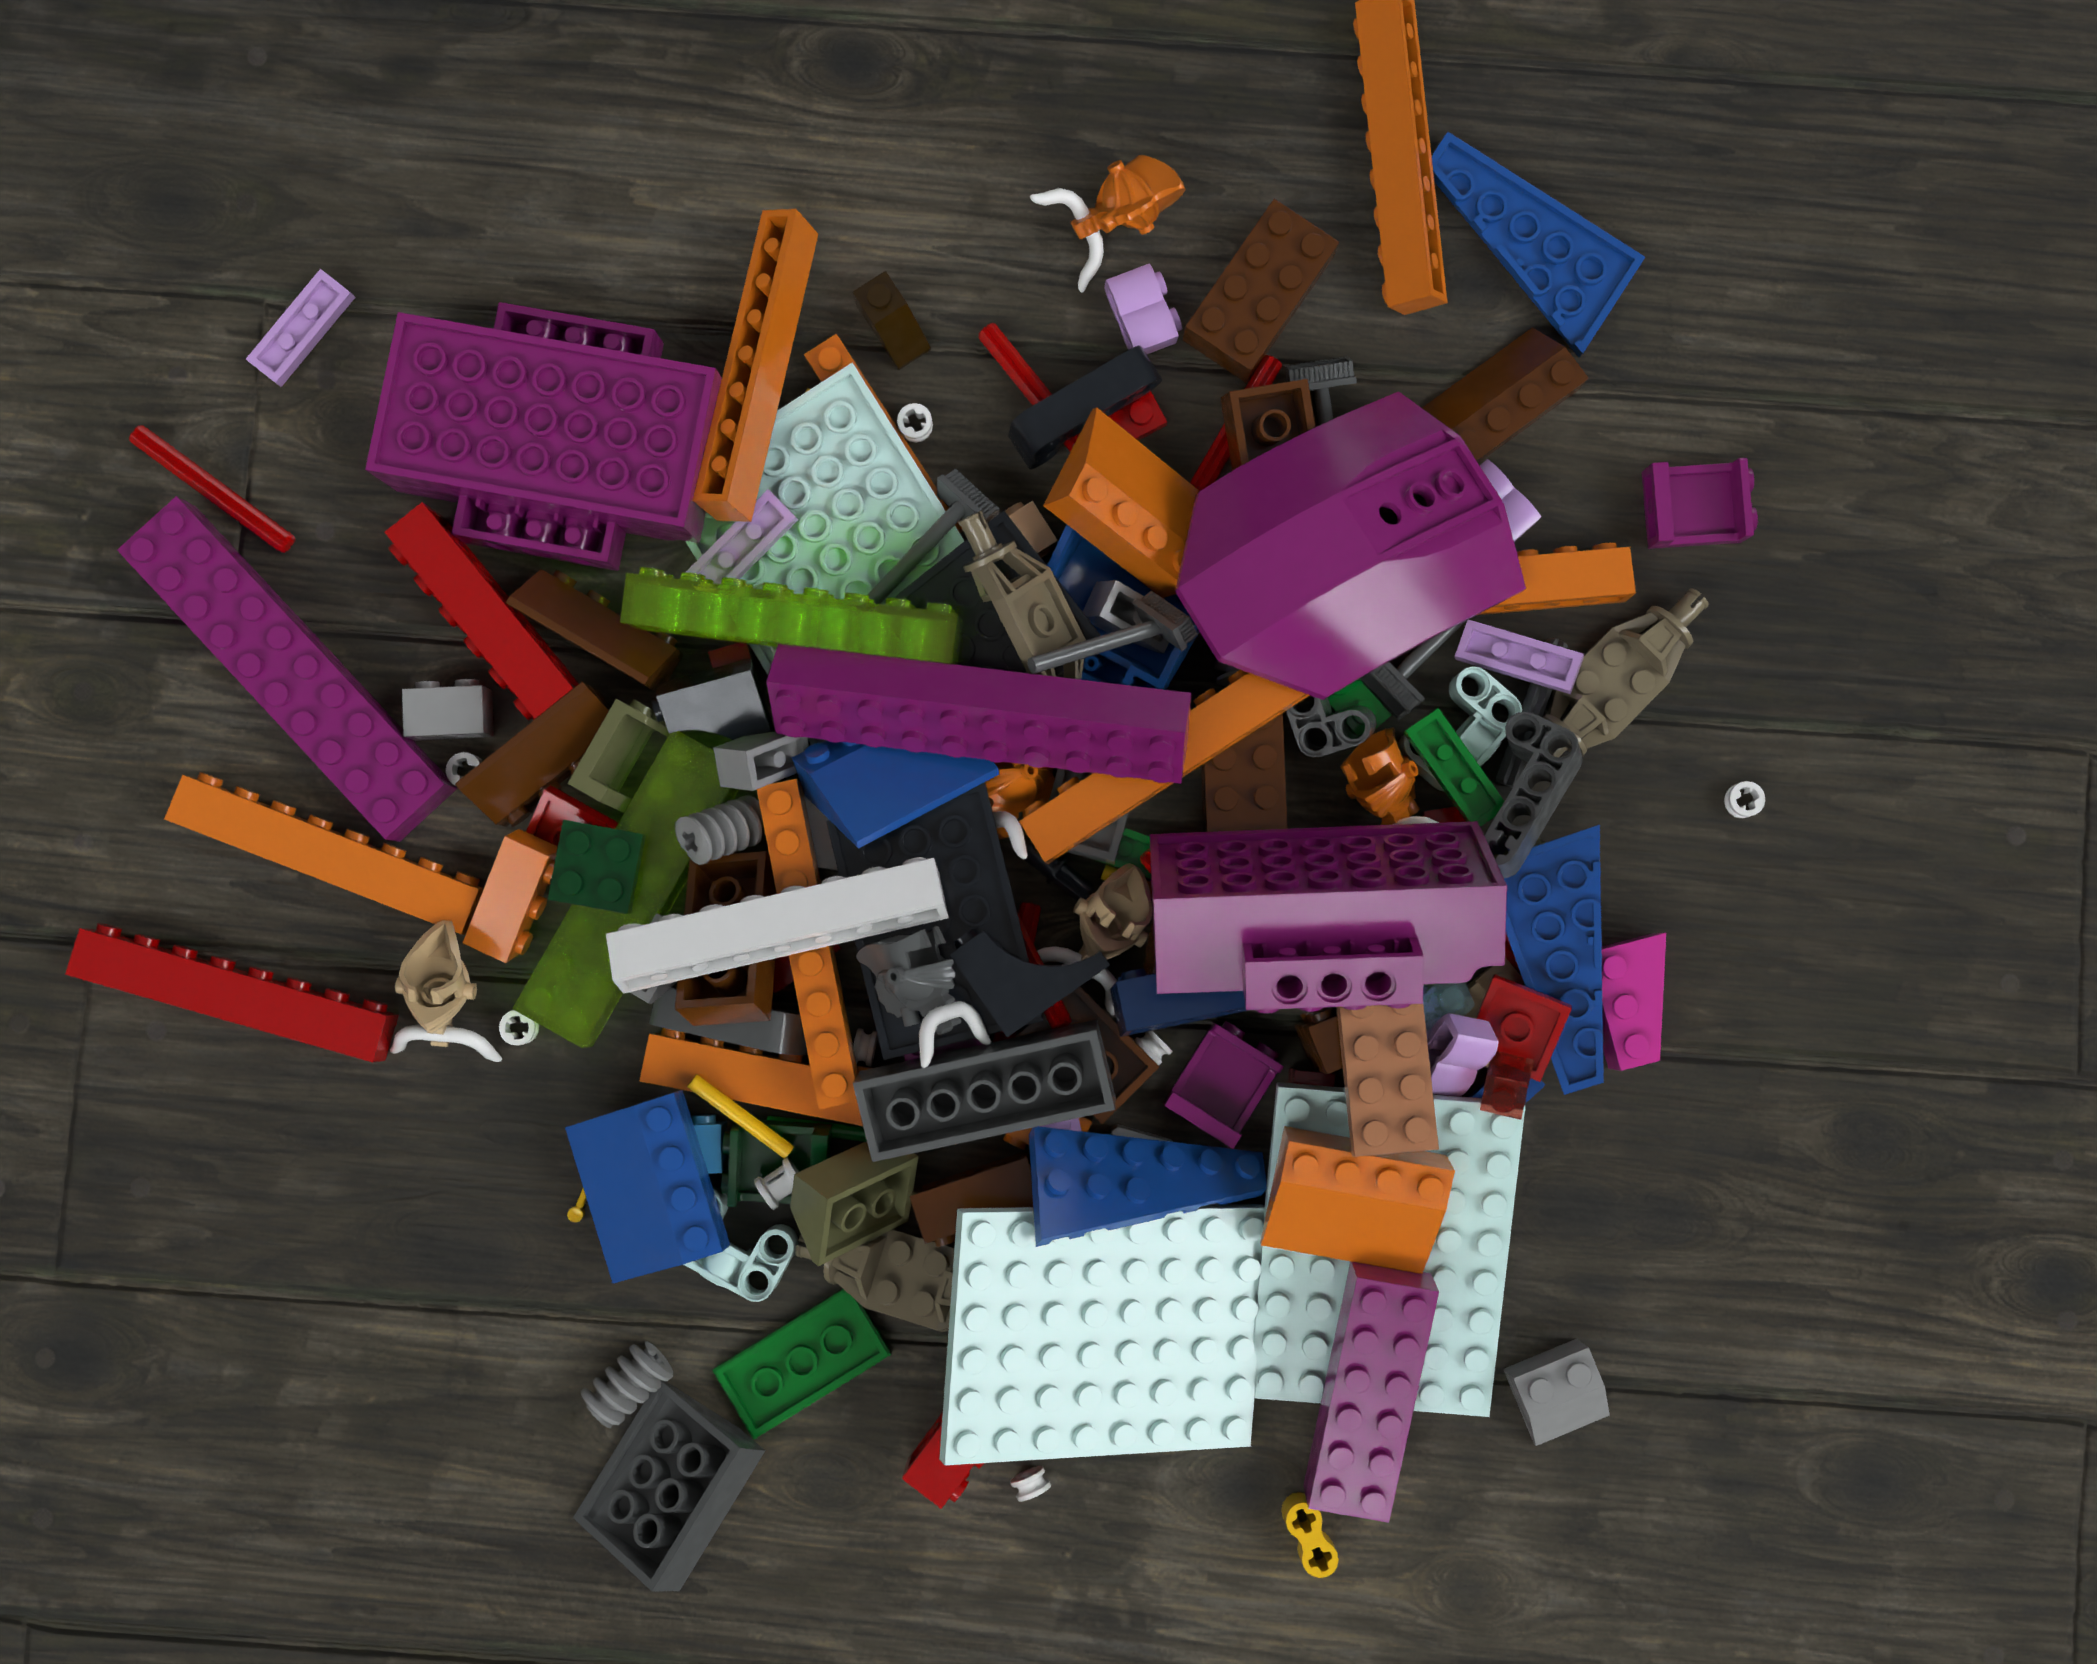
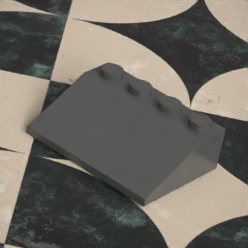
(668, 1487)

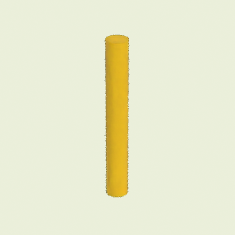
(740, 1116)

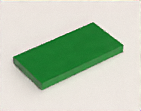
(801, 1362)

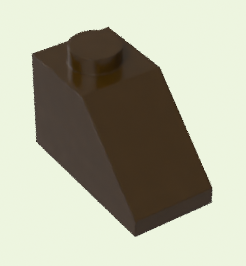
(891, 320)

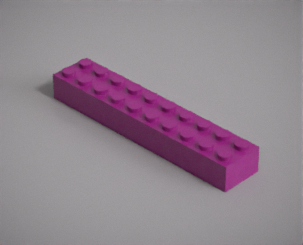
(287, 669)
(980, 713)

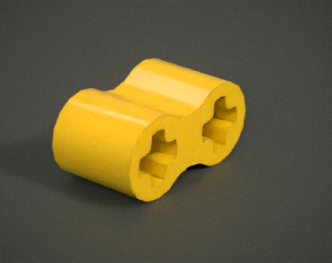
(1309, 1536)

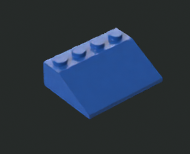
(882, 788)
(648, 1187)

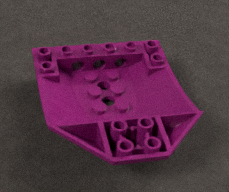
(1307, 578)

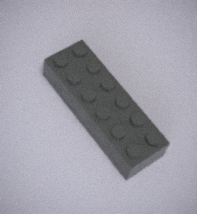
(985, 1091)

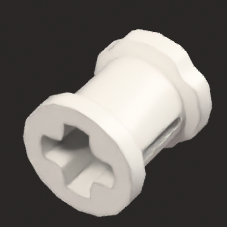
(777, 1184)

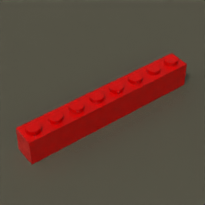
(231, 993)

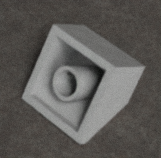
(1558, 1391)

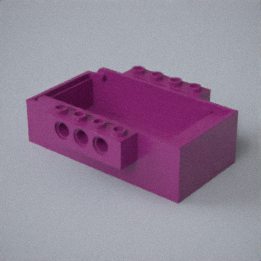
(545, 431)
(1325, 913)

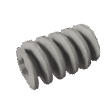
(720, 829)
(628, 1386)

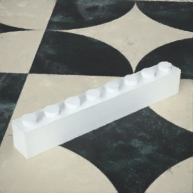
(776, 925)

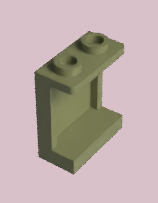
(615, 752)

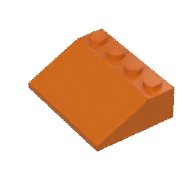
(1125, 502)
(1356, 1207)

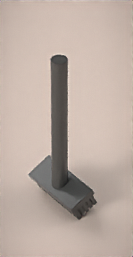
(1320, 377)
(962, 501)
(1157, 618)
(1390, 683)

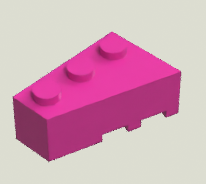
(1633, 1000)

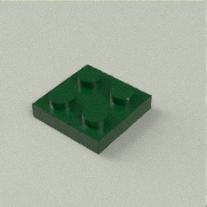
(596, 867)

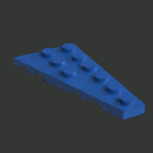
(1552, 252)
(1558, 945)
(1123, 1181)

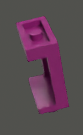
(1698, 504)
(1223, 1082)

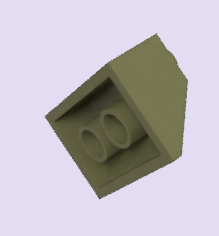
(851, 1200)

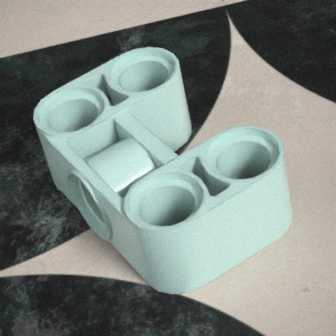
(1480, 730)
(734, 1265)

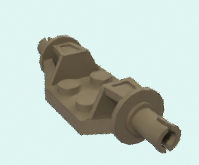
(1028, 604)
(1625, 673)
(896, 1277)

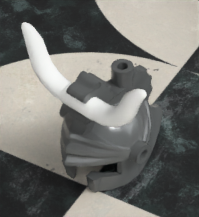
(918, 979)

